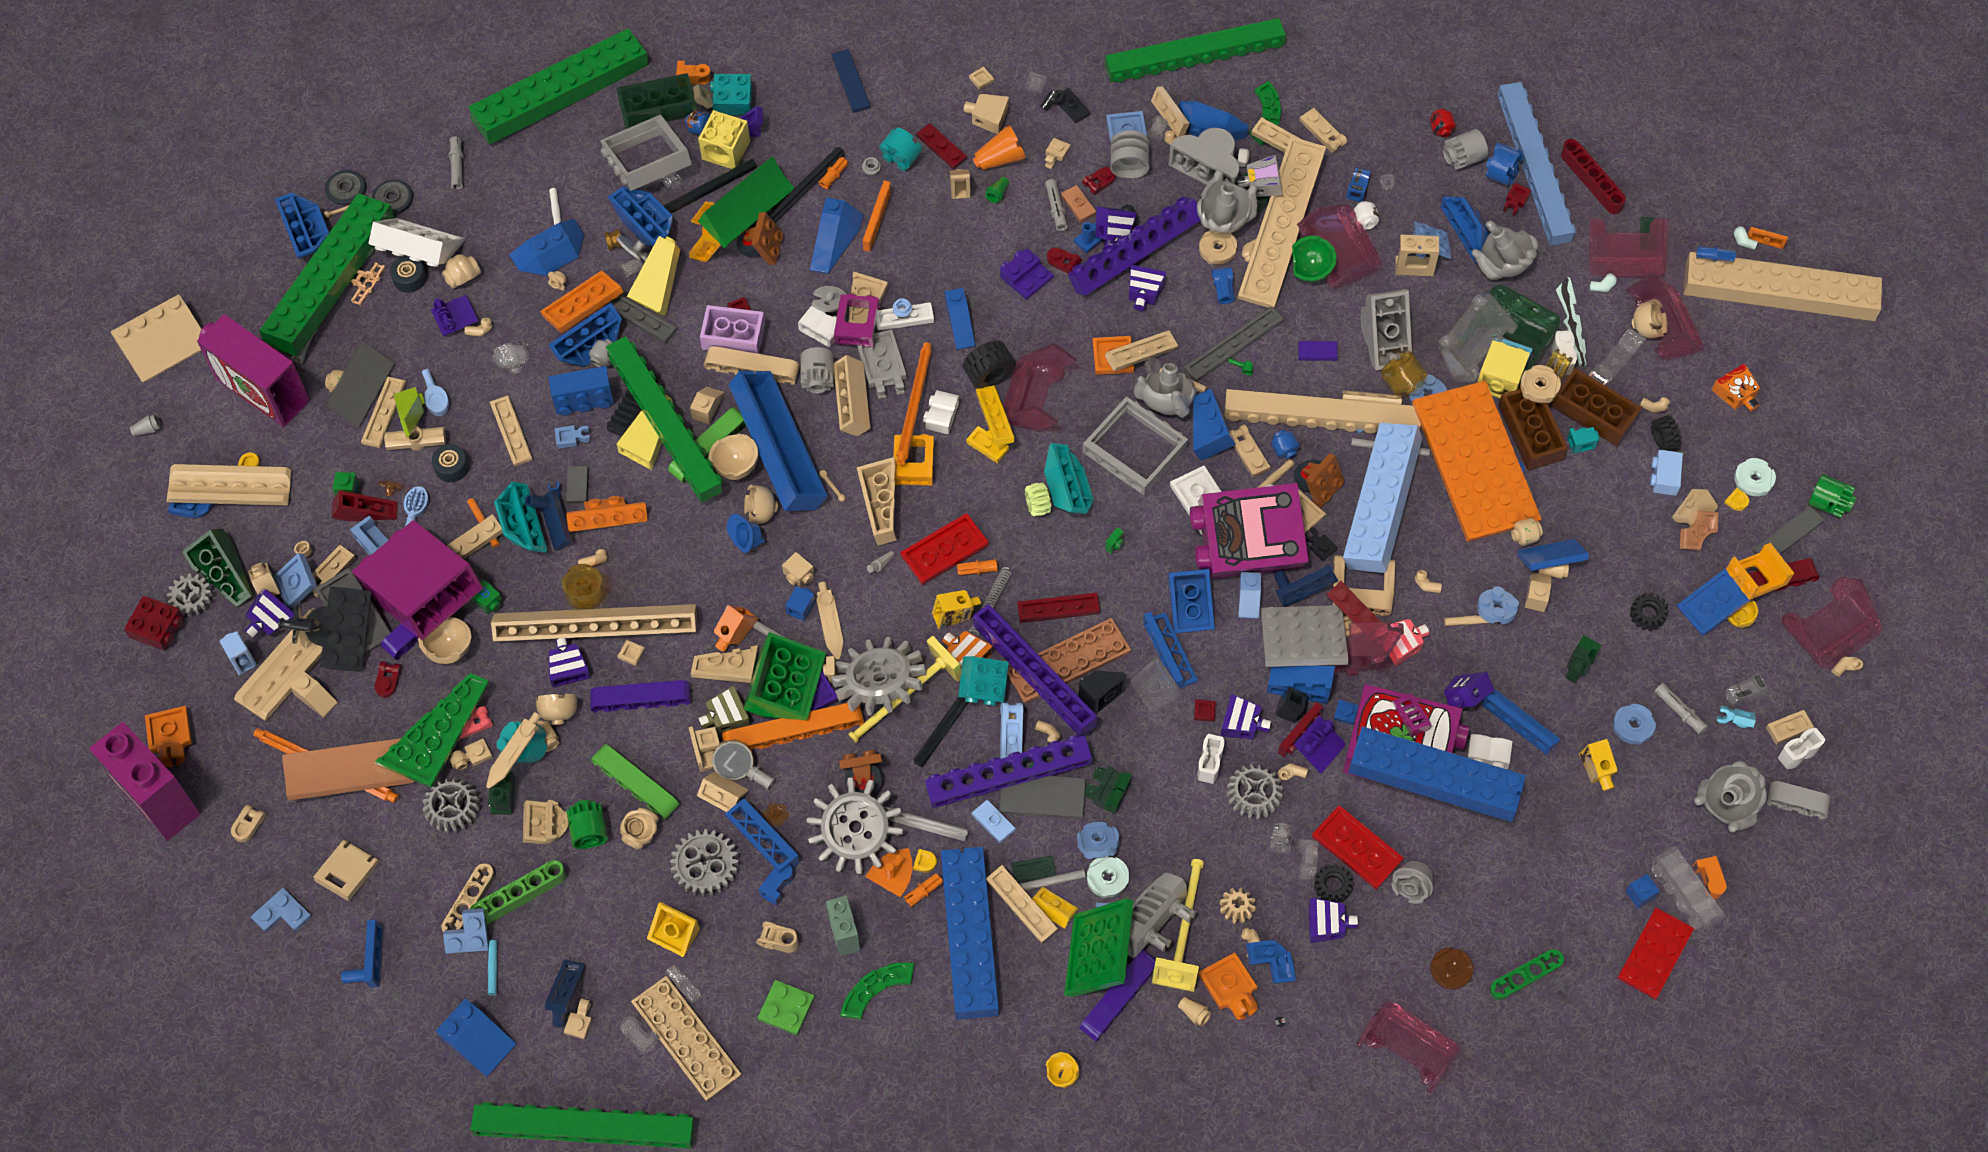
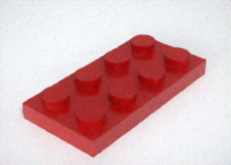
(944, 549)
(1357, 847)
(1655, 953)

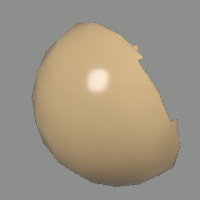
(734, 456)
(447, 642)

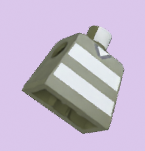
(725, 712)

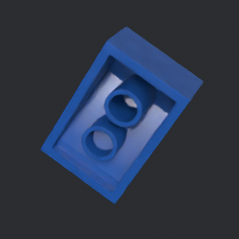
(1191, 600)
(475, 1037)

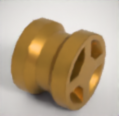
(611, 239)

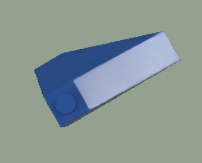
(836, 230)

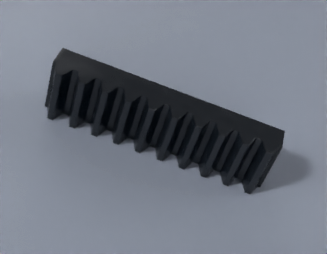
(626, 412)

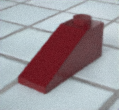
(357, 507)

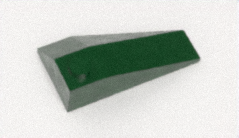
(218, 562)

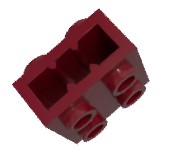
(154, 623)

